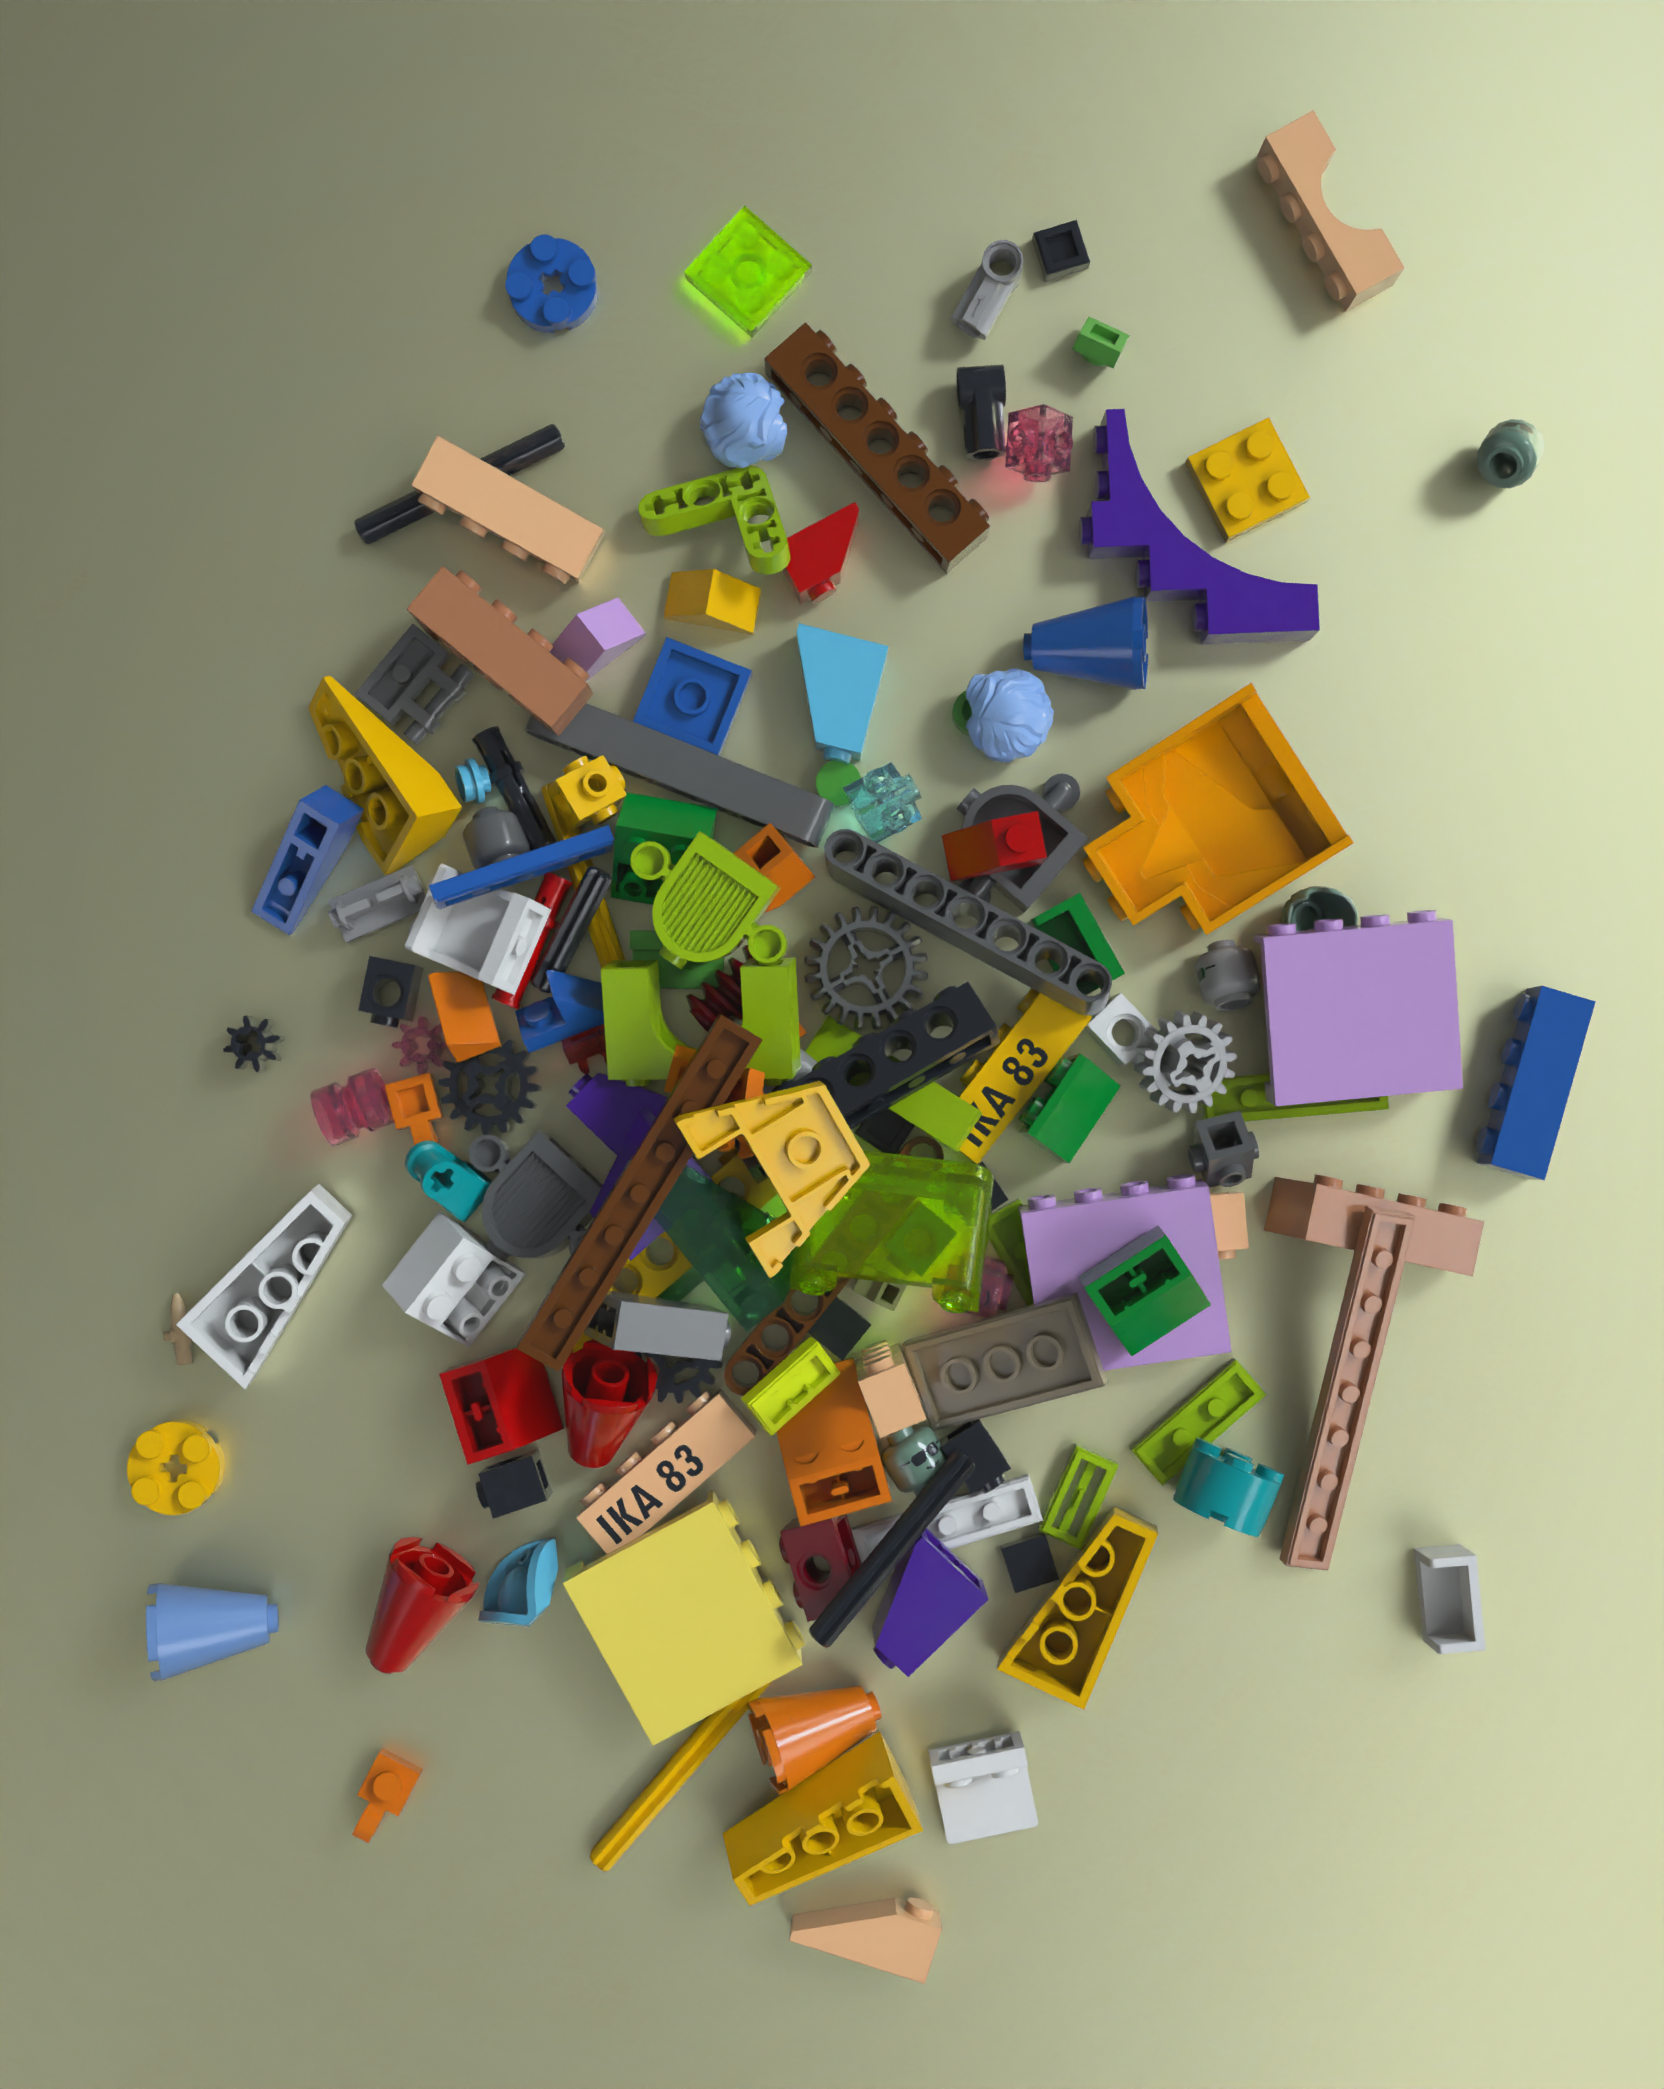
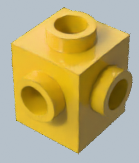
(588, 792)

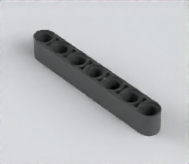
(693, 773)
(977, 941)

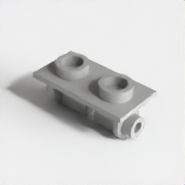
(377, 904)

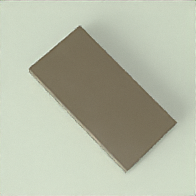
(1005, 1362)

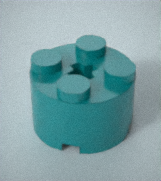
(1227, 1487)

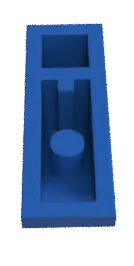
(306, 857)

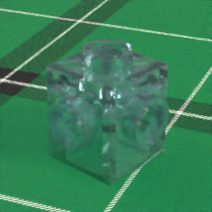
(884, 802)

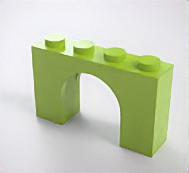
(643, 1046)

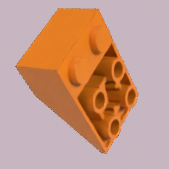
(833, 1452)

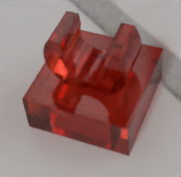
(585, 1045)

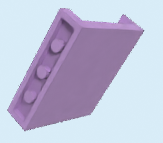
(1360, 1009)
(1081, 1232)

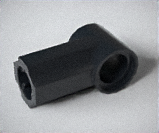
(982, 399)

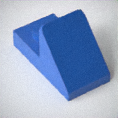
(571, 1009)

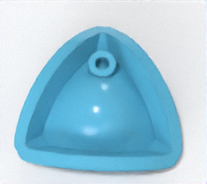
(521, 1585)

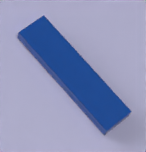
(522, 867)

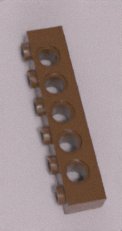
(814, 352)

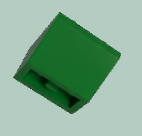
(659, 821)
(1068, 1107)
(1144, 1290)

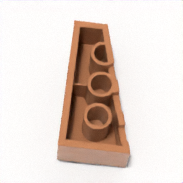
(500, 650)
(1334, 1216)

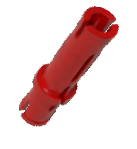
(551, 895)

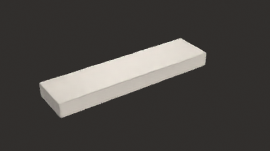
(967, 1516)

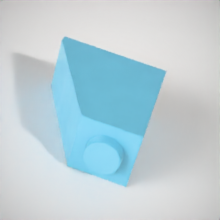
(841, 688)

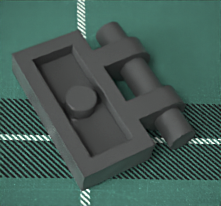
(405, 674)

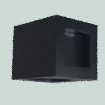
(379, 973)
(979, 1446)
(513, 1484)

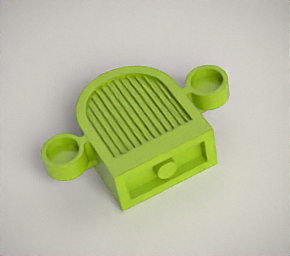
(708, 903)

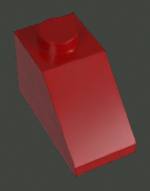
(821, 555)
(994, 846)

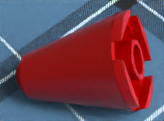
(603, 1400)
(416, 1602)

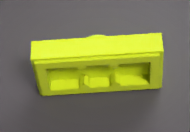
(790, 1386)

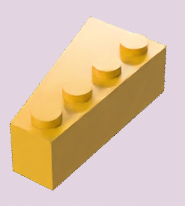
(1079, 1617)

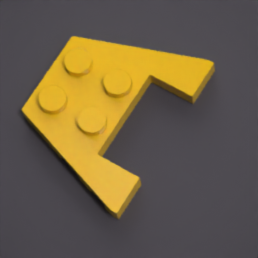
(801, 1149)

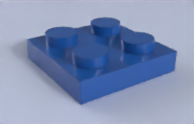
(693, 696)

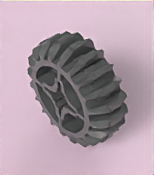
(847, 933)

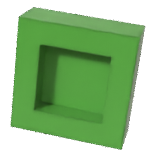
(1100, 343)

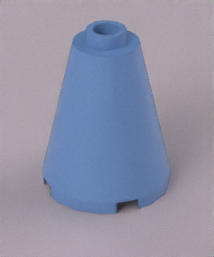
(204, 1626)

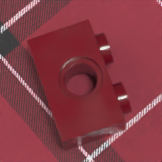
(827, 1539)

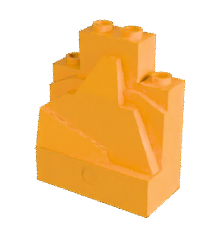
(1213, 819)

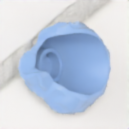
(743, 420)
(1008, 714)

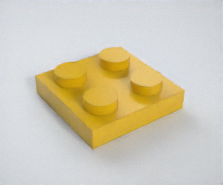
(1247, 479)

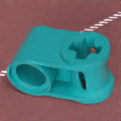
(447, 1178)

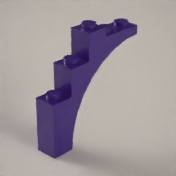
(1173, 568)

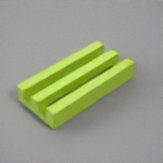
(1093, 1460)

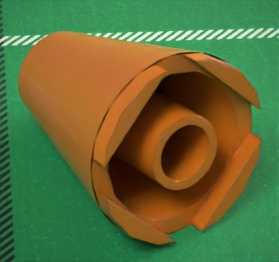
(810, 1730)

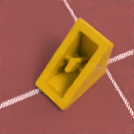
(712, 600)

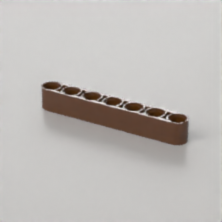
(794, 1321)

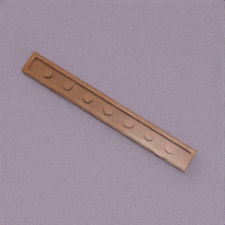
(1347, 1387)

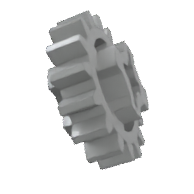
(1178, 1061)

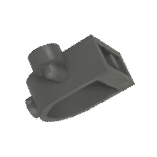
(1059, 835)
(537, 1198)

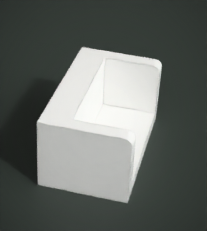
(1449, 1599)

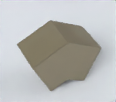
(881, 1293)

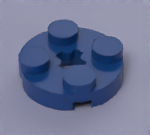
(545, 259)

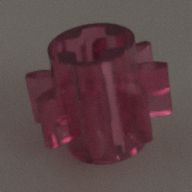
(409, 1045)

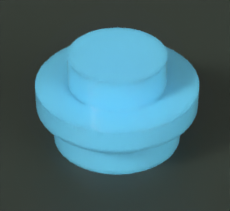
(472, 781)

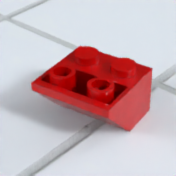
(500, 1403)

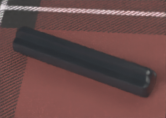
(572, 926)

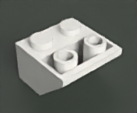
(452, 1280)

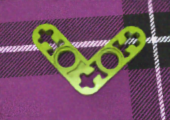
(739, 503)

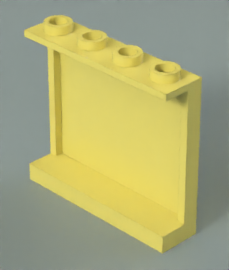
(685, 1618)

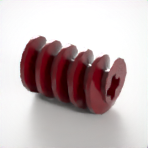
(722, 999)

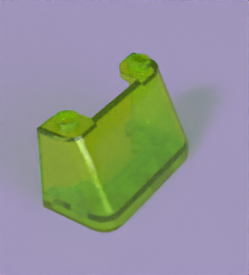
(905, 1226)

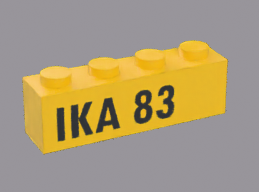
(1016, 1067)

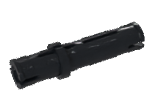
(511, 784)

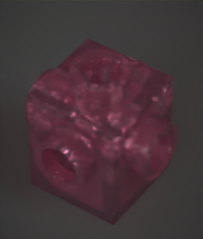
(1039, 442)

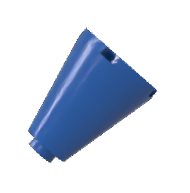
(1094, 644)

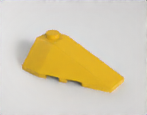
(400, 792)

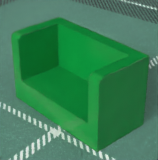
(1076, 927)

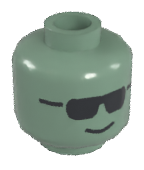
(1510, 453)
(913, 1458)

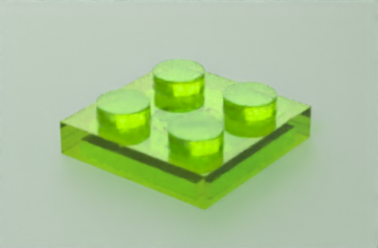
(748, 271)

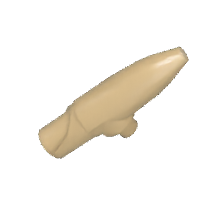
(179, 1339)

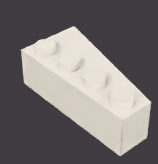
(258, 1296)

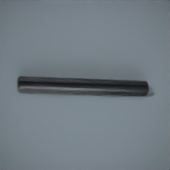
(507, 459)
(891, 1548)

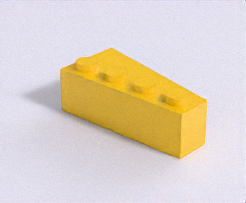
(823, 1823)

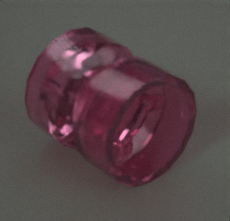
(348, 1108)

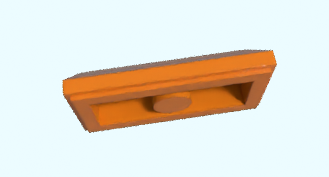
(464, 1014)

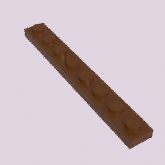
(635, 1196)

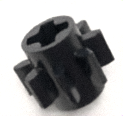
(243, 1049)

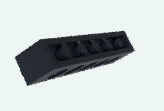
(894, 1081)

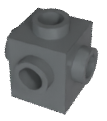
(1223, 1150)

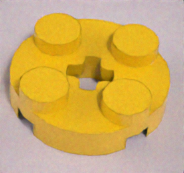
(154, 1485)

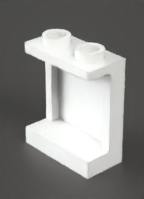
(481, 936)

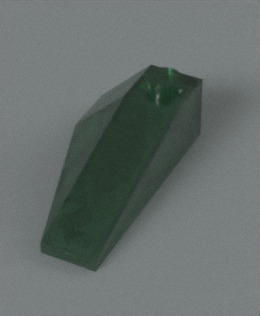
(711, 1233)

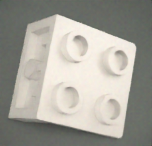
(983, 1787)

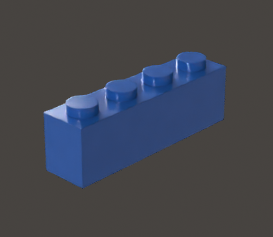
(1534, 1082)

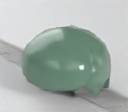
(1318, 904)

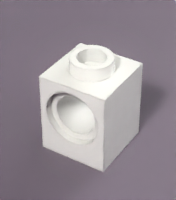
(1101, 1030)

